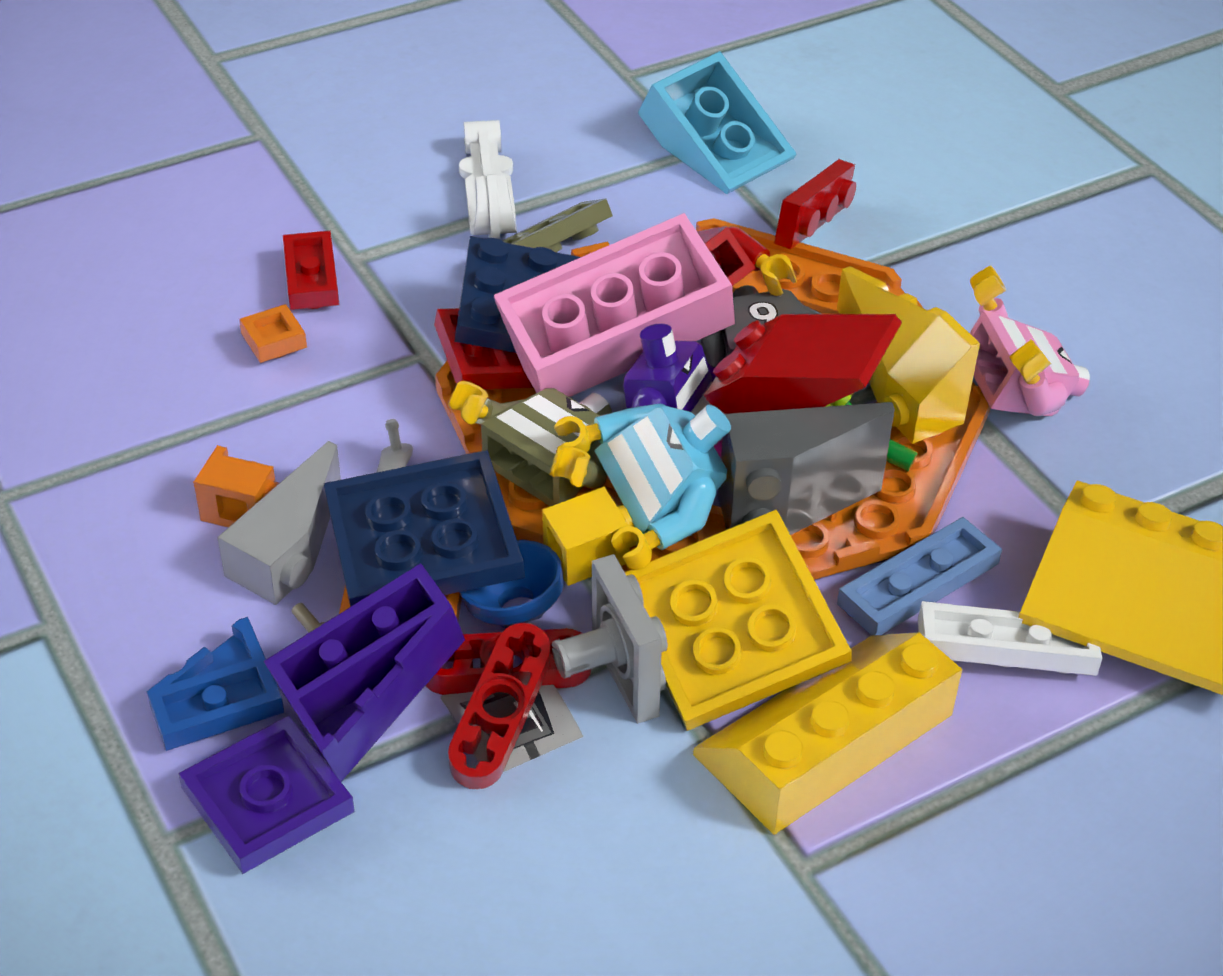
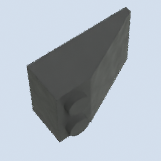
(803, 462)

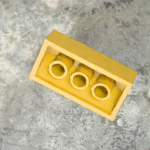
(833, 727)

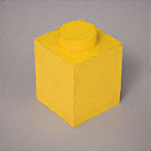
(583, 532)

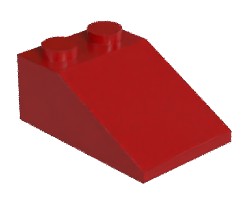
(800, 361)

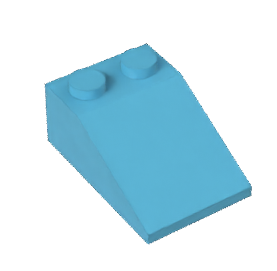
(714, 124)

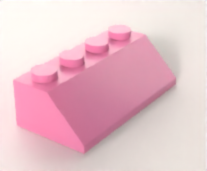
(588, 315)

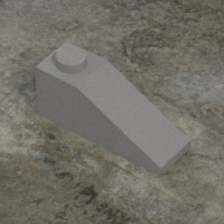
(282, 534)

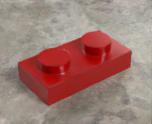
(310, 270)

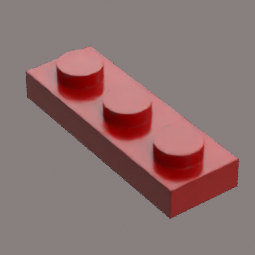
(815, 203)

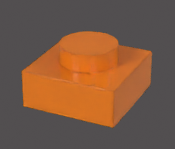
(273, 333)

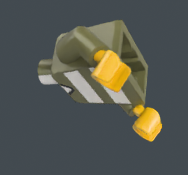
(526, 445)

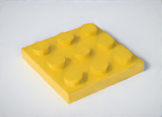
(739, 619)

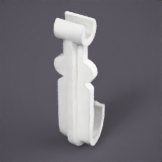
(487, 180)

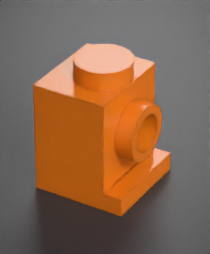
(230, 487)

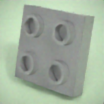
(621, 639)

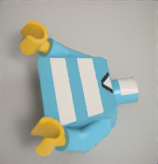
(660, 469)

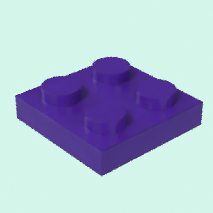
(266, 793)

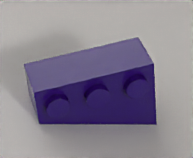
(367, 665)

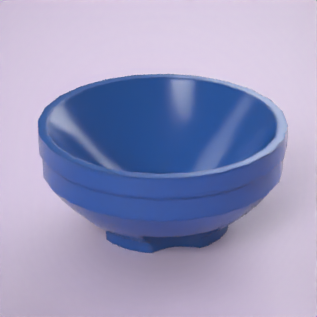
(541, 583)

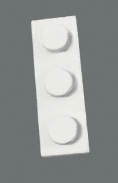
(1002, 640)

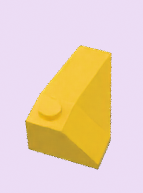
(926, 364)

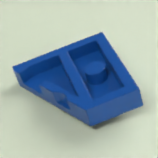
(216, 691)

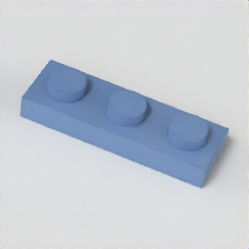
(918, 574)

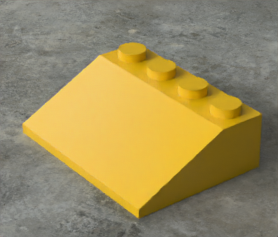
(1134, 584)

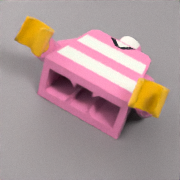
(1017, 363)

